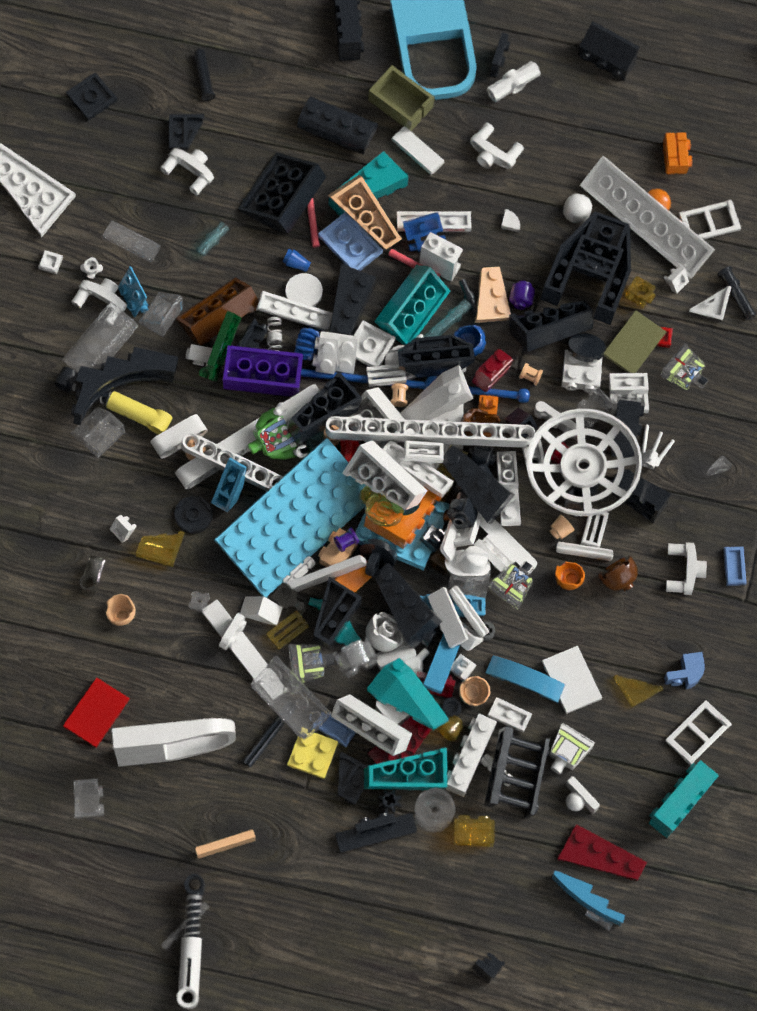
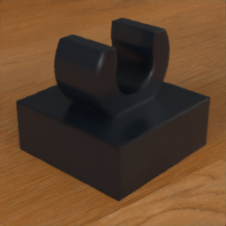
(432, 538)

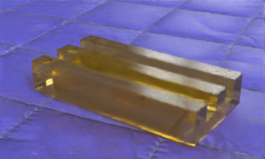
(274, 640)

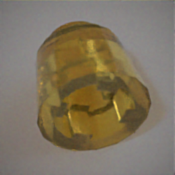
(366, 493)
(451, 729)

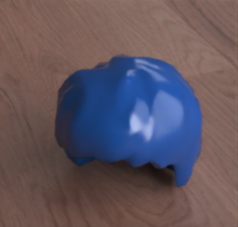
(474, 335)

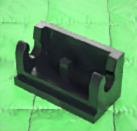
(488, 969)

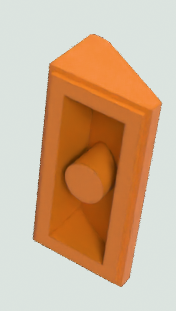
(354, 580)

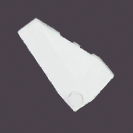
(440, 396)

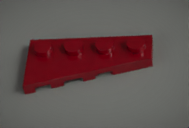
(597, 853)

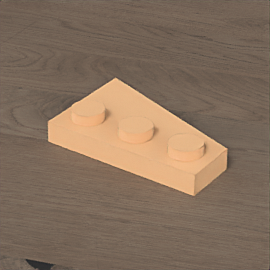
(492, 297)

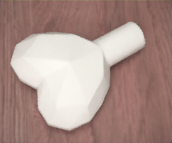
(416, 663)

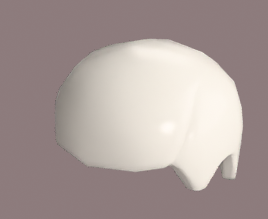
(577, 208)

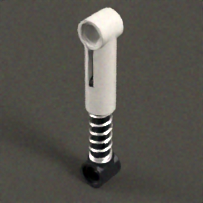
(191, 944)

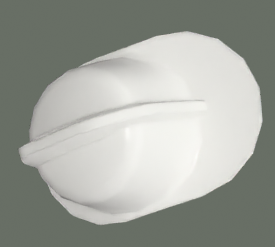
(469, 562)

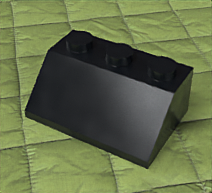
(608, 51)

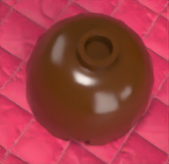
(620, 574)

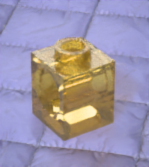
(640, 285)

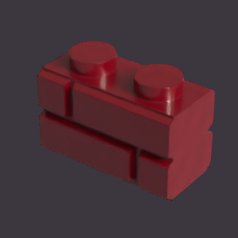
(492, 370)

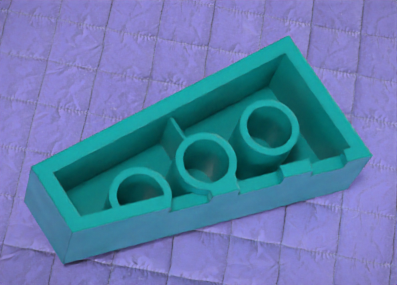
(683, 799)

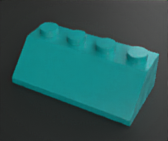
(413, 304)

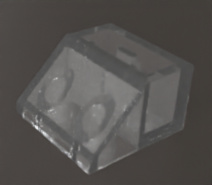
(99, 431)

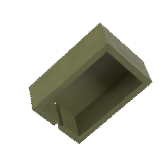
(401, 98)

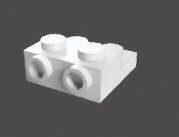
(335, 353)
(580, 374)

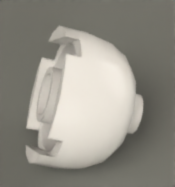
(384, 632)

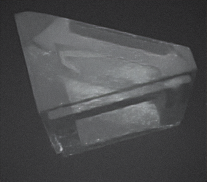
(719, 466)

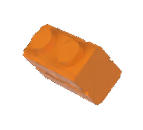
(676, 153)

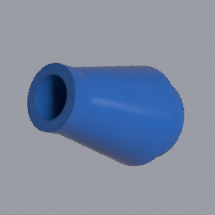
(296, 260)

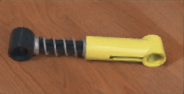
(155, 420)

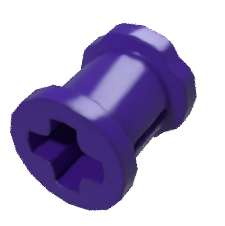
(346, 540)

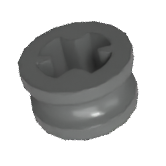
(491, 628)

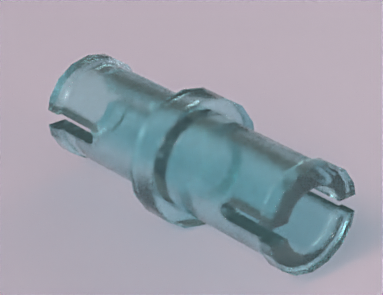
(212, 239)

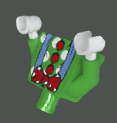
(273, 436)

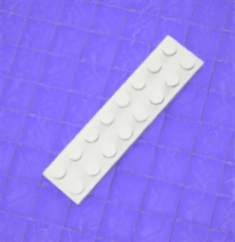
(647, 217)

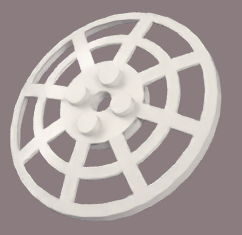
(584, 453)

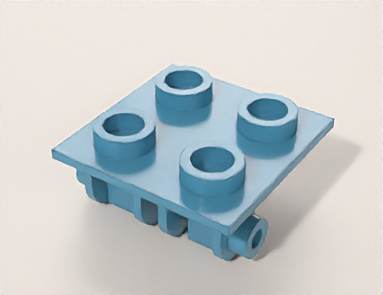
(133, 293)

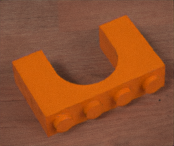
(404, 531)

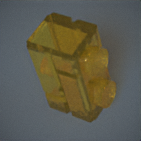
(473, 831)

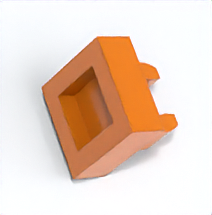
(488, 404)

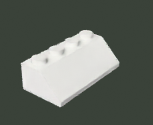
(376, 405)

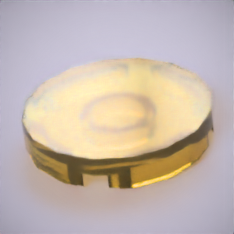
(383, 511)

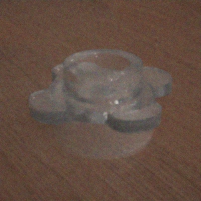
(202, 606)

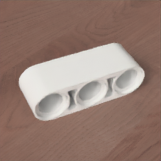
(170, 440)

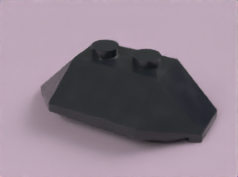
(435, 355)

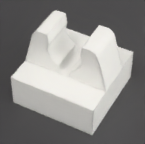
(677, 279)
(122, 528)
(462, 667)

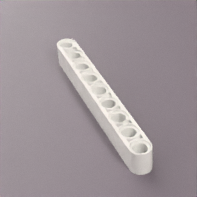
(198, 470)

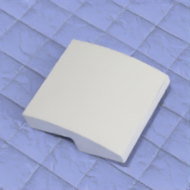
(629, 385)

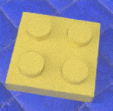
(313, 755)

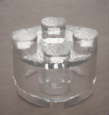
(356, 656)
(434, 821)

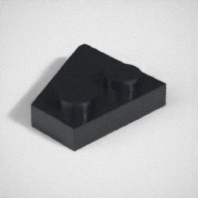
(183, 130)

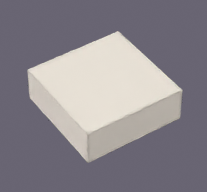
(50, 262)

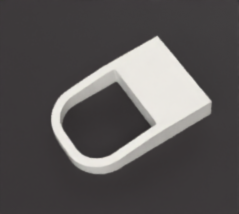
(171, 740)

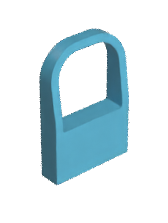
(433, 21)

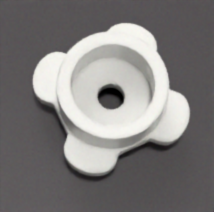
(91, 262)

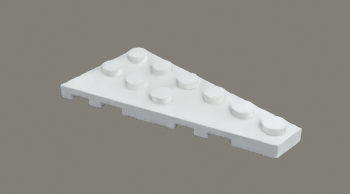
(33, 191)

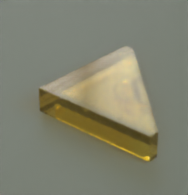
(636, 690)

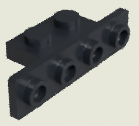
(375, 831)

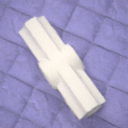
(513, 81)

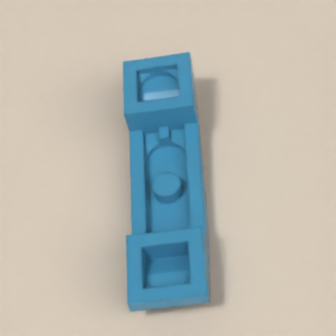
(525, 677)

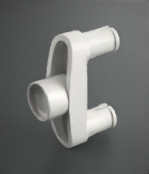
(491, 154)
(194, 163)
(104, 292)
(694, 568)

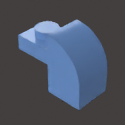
(691, 672)

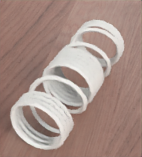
(272, 336)

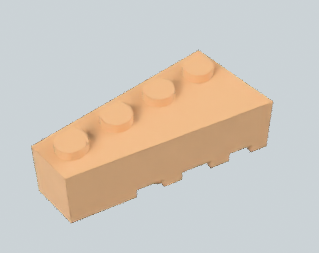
(365, 210)

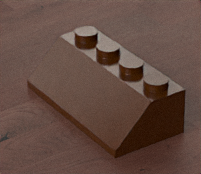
(207, 316)

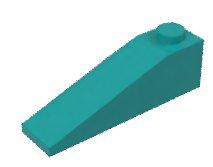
(404, 690)

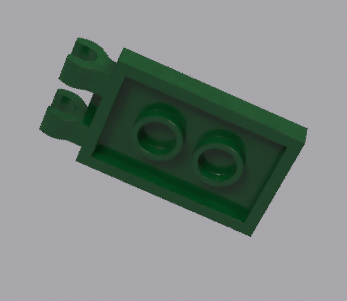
(219, 349)

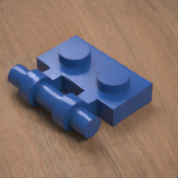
(421, 227)

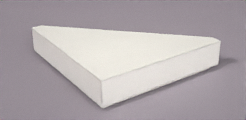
(714, 305)

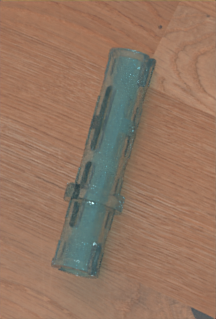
(453, 316)

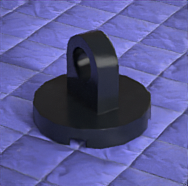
(377, 554)

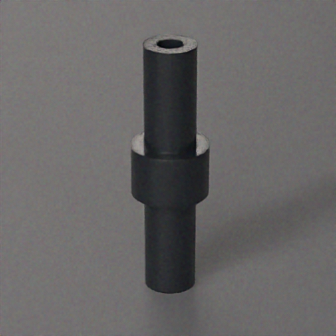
(469, 295)

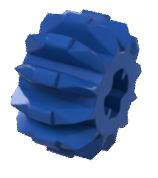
(306, 343)

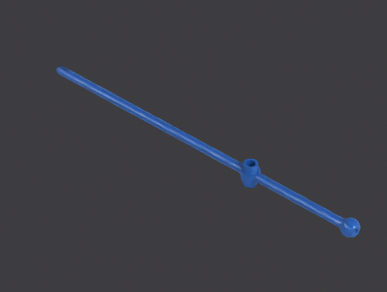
(521, 395)

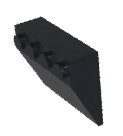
(283, 192)

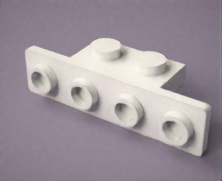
(455, 538)

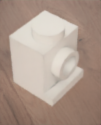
(198, 354)

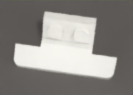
(502, 547)

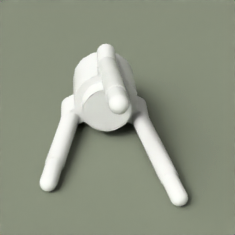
(650, 458)

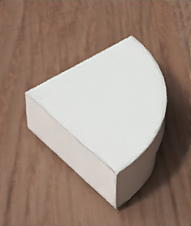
(510, 221)

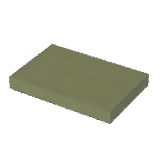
(634, 343)

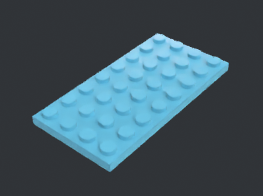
(292, 518)

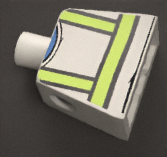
(569, 749)

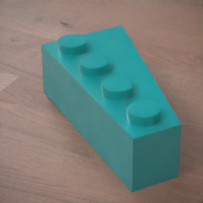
(381, 176)
(409, 773)

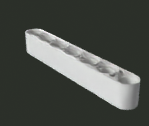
(218, 451)

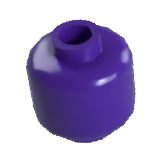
(522, 295)

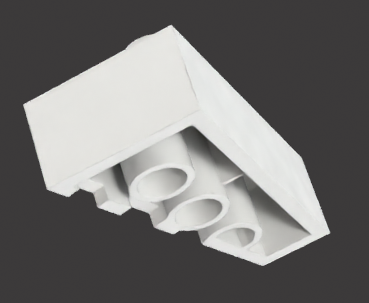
(384, 475)

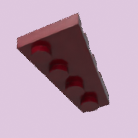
(419, 733)

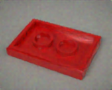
(96, 712)

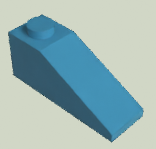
(230, 485)

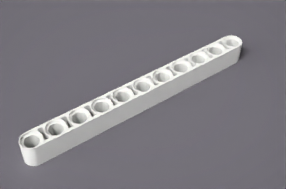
(438, 427)

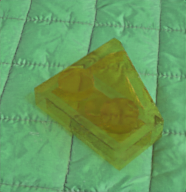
(160, 548)

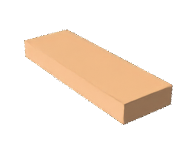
(225, 844)

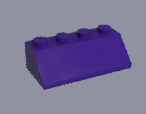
(262, 371)

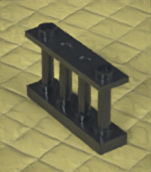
(499, 777)

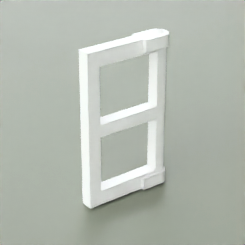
(713, 232)
(708, 741)

